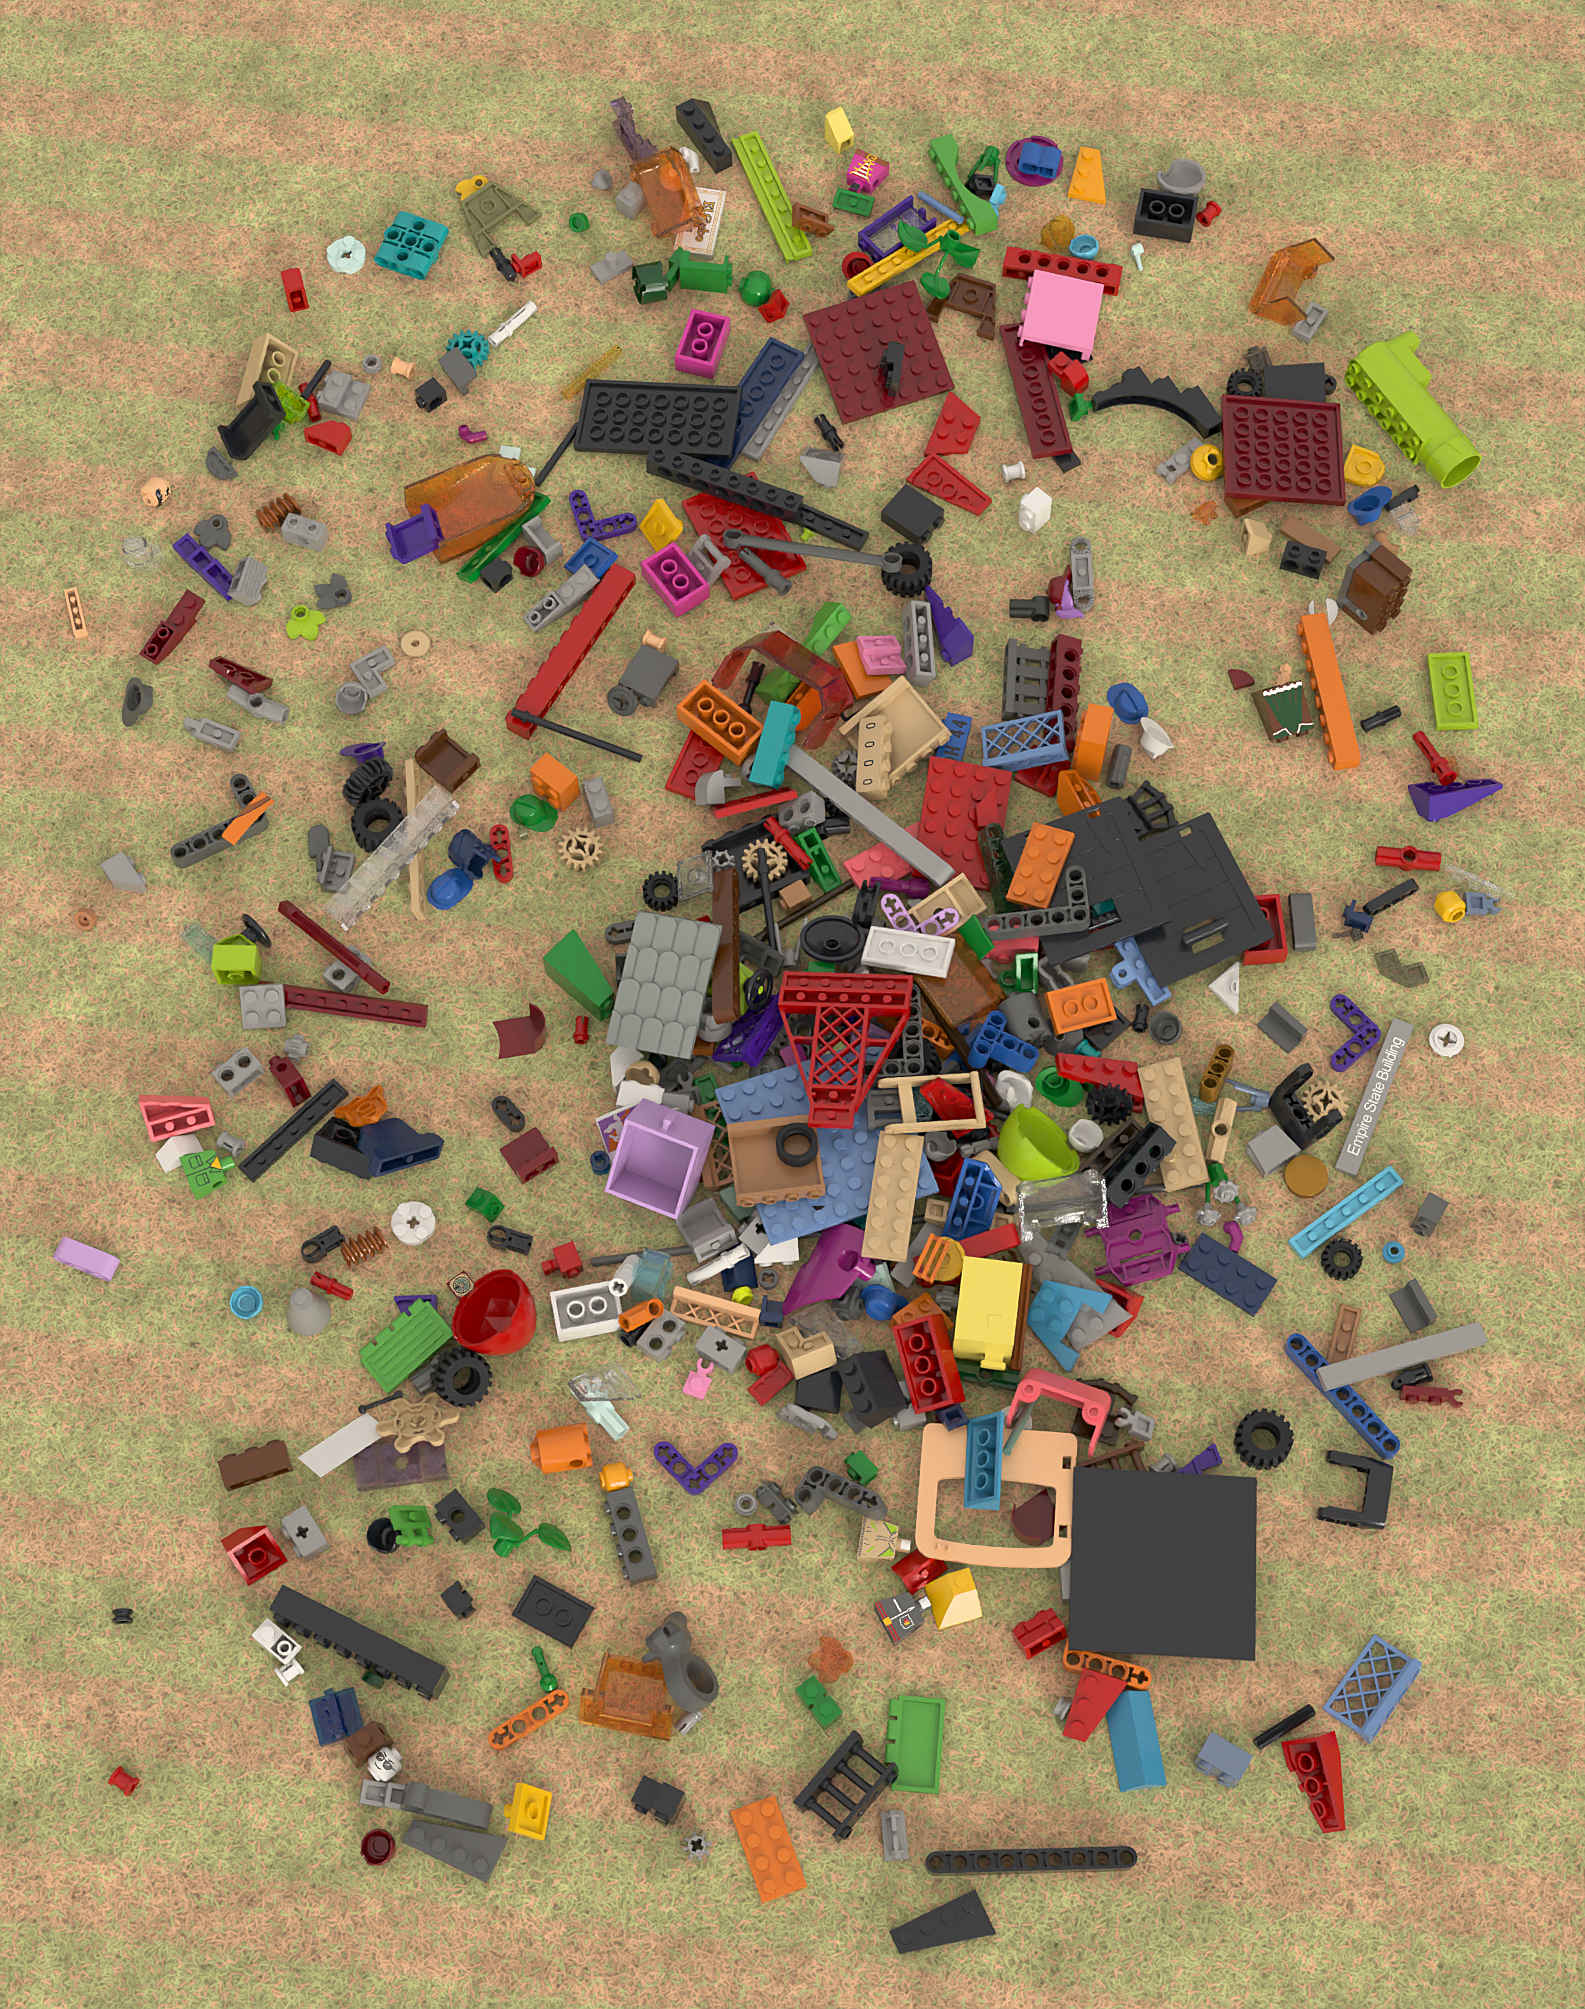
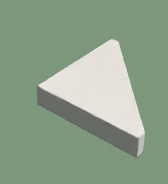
(1227, 987)

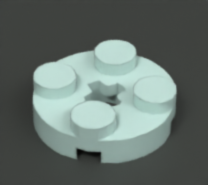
(342, 246)

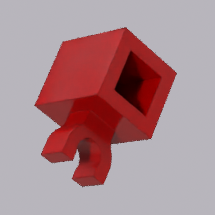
(565, 1260)

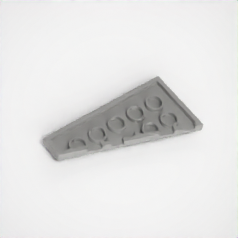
(1088, 1323)

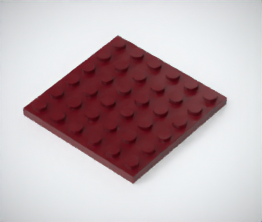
(850, 348)
(1282, 450)

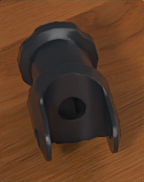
(1409, 1377)

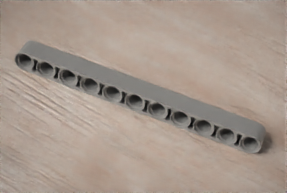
(869, 817)

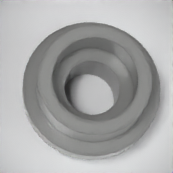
(372, 359)
(746, 1498)

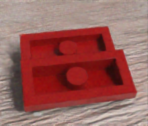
(1042, 778)

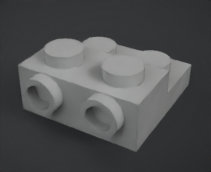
(343, 395)

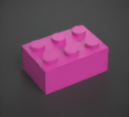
(702, 343)
(675, 579)

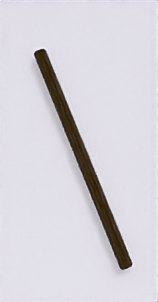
(963, 1050)

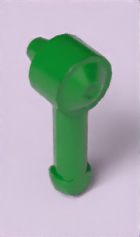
(548, 1681)

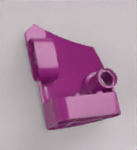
(831, 1268)

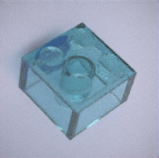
(651, 1276)

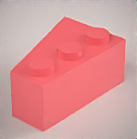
(1006, 949)
(175, 1114)

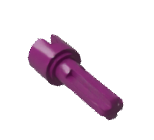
(913, 888)

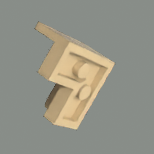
(806, 1354)

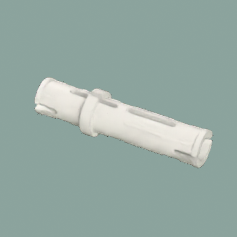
(506, 329)
(724, 1261)

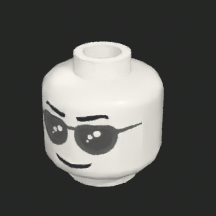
(384, 1763)

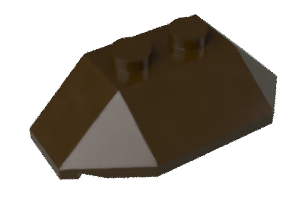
(1112, 1148)

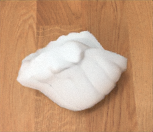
(1014, 1090)

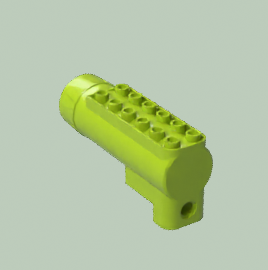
(1395, 392)

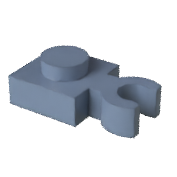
(1478, 904)

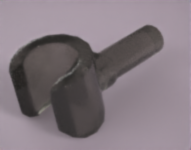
(1355, 933)

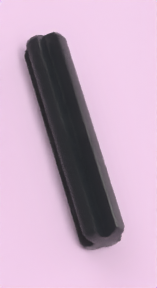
(1284, 1726)

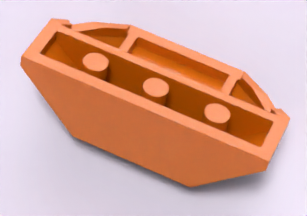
(807, 701)
(1076, 794)

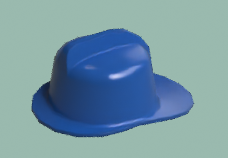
(1369, 505)
(1127, 703)
(449, 889)
(882, 1302)

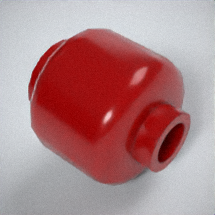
(762, 1359)

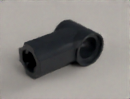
(833, 826)

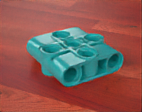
(405, 233)

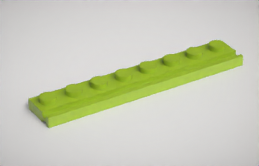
(771, 196)

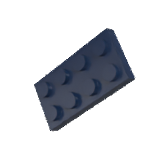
(1227, 1274)

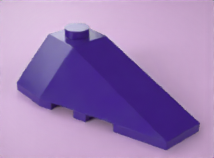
(951, 634)
(1443, 801)

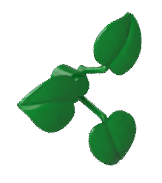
(949, 244)
(511, 1534)

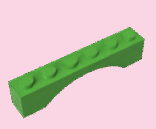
(978, 212)
(825, 628)

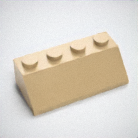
(267, 363)

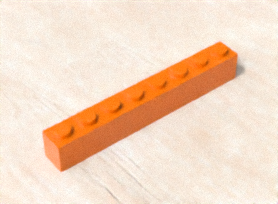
(1329, 691)

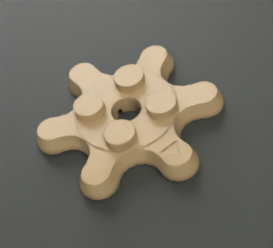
(408, 1414)

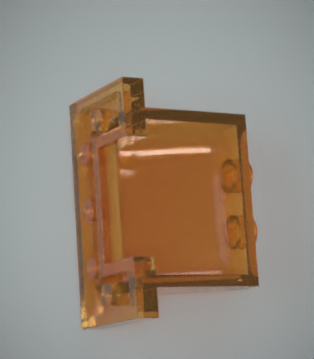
(628, 1698)

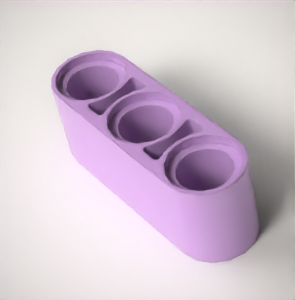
(86, 1258)

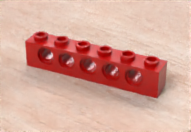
(1061, 265)

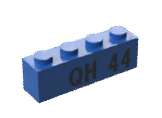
(960, 728)

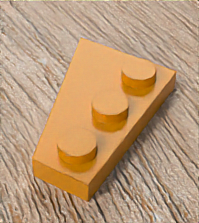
(1088, 177)

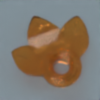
(827, 1660)

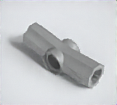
(268, 709)

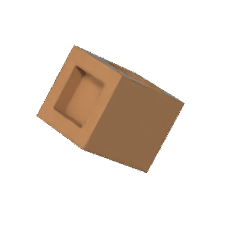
(794, 897)

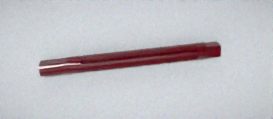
(332, 945)

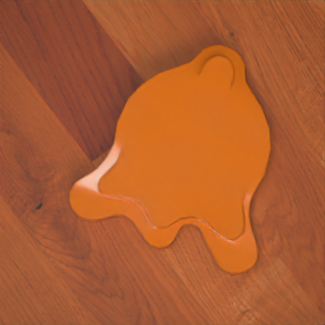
(364, 1109)

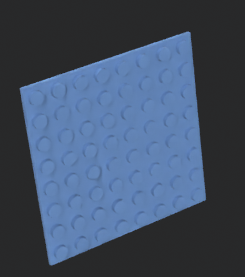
(845, 1154)

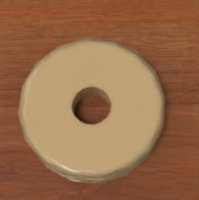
(412, 637)

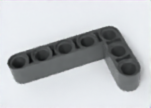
(209, 836)
(1046, 916)
(911, 1044)

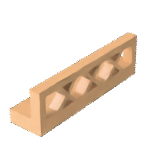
(717, 1305)

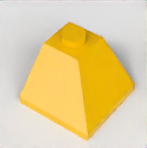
(953, 1598)

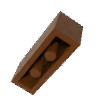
(255, 1465)

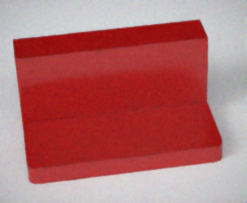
(917, 1570)

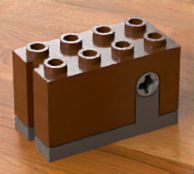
(1374, 587)

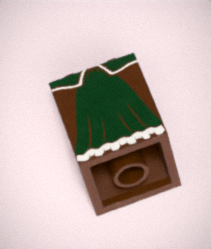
(1283, 710)

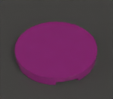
(1013, 157)

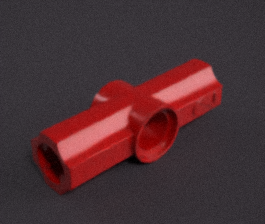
(1420, 859)
(756, 1536)

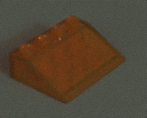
(966, 991)

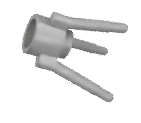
(791, 955)

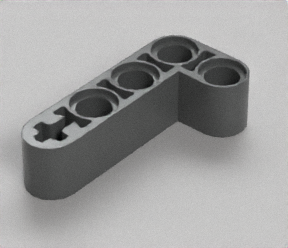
(843, 1496)
(436, 1804)

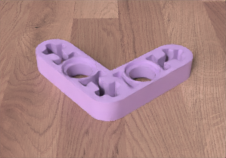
(911, 926)

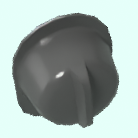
(137, 701)

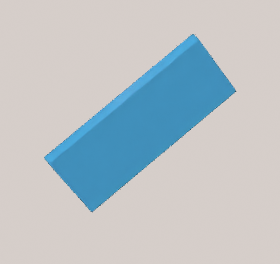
(984, 1462)
(1135, 1742)

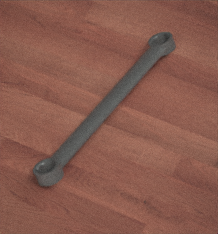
(812, 550)

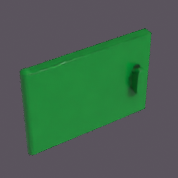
(976, 937)

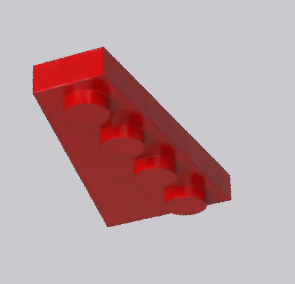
(946, 483)
(1101, 1070)

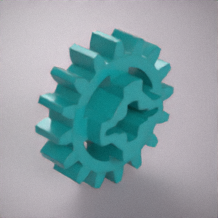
(469, 346)

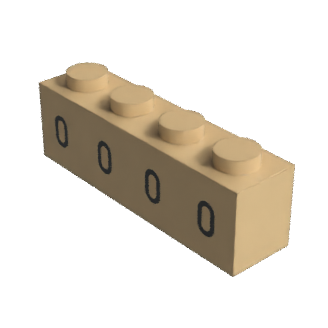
(873, 758)

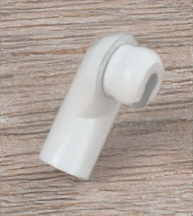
(690, 157)

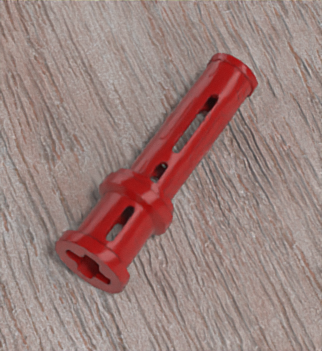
(1437, 763)

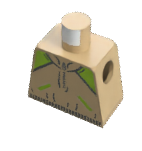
(880, 1541)

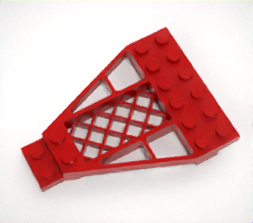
(845, 997)

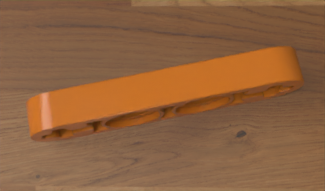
(531, 1723)

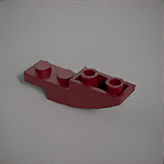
(174, 629)

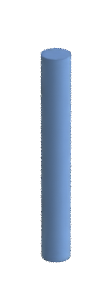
(940, 207)

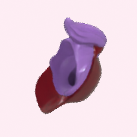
(1059, 595)

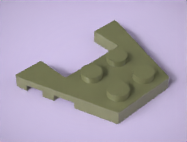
(488, 208)

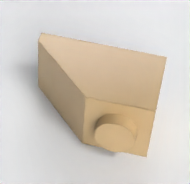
(1254, 537)

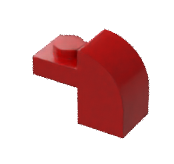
(1072, 374)

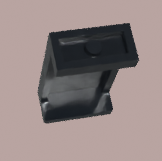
(253, 422)

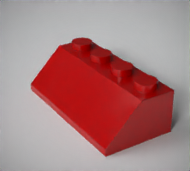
(928, 1363)

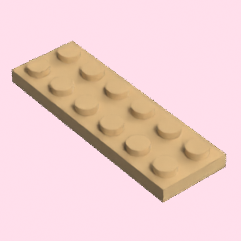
(1171, 1108)
(892, 1197)

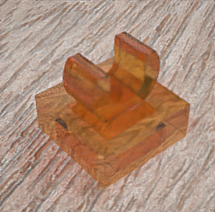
(1204, 510)

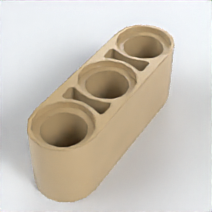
(1005, 1177)

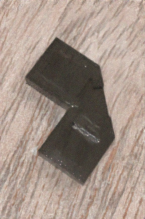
(1391, 968)

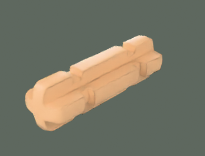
(1283, 677)

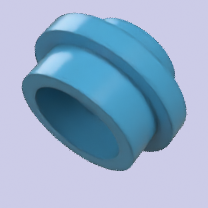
(1388, 1256)

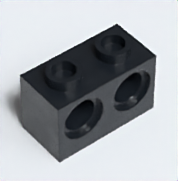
(1303, 560)

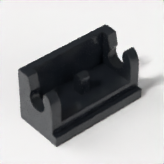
(866, 904)

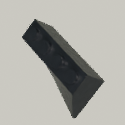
(701, 127)

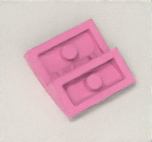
(881, 655)

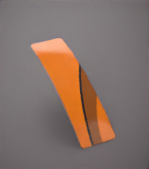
(247, 817)

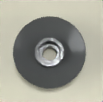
(1066, 1045)

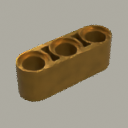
(1216, 1073)

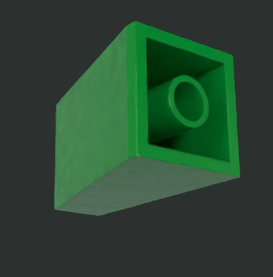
(578, 974)

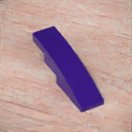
(204, 565)

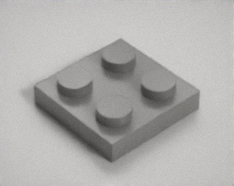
(263, 1005)

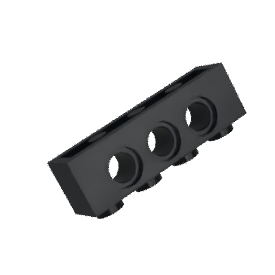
(1137, 1153)

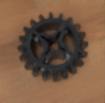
(367, 781)

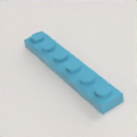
(1345, 1212)

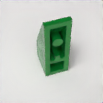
(822, 869)

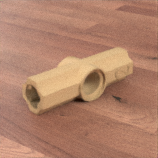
(1223, 1119)

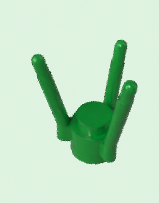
(988, 158)

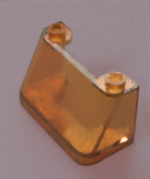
(668, 192)

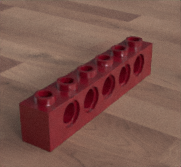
(1063, 692)

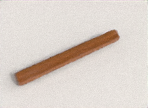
(1021, 1320)

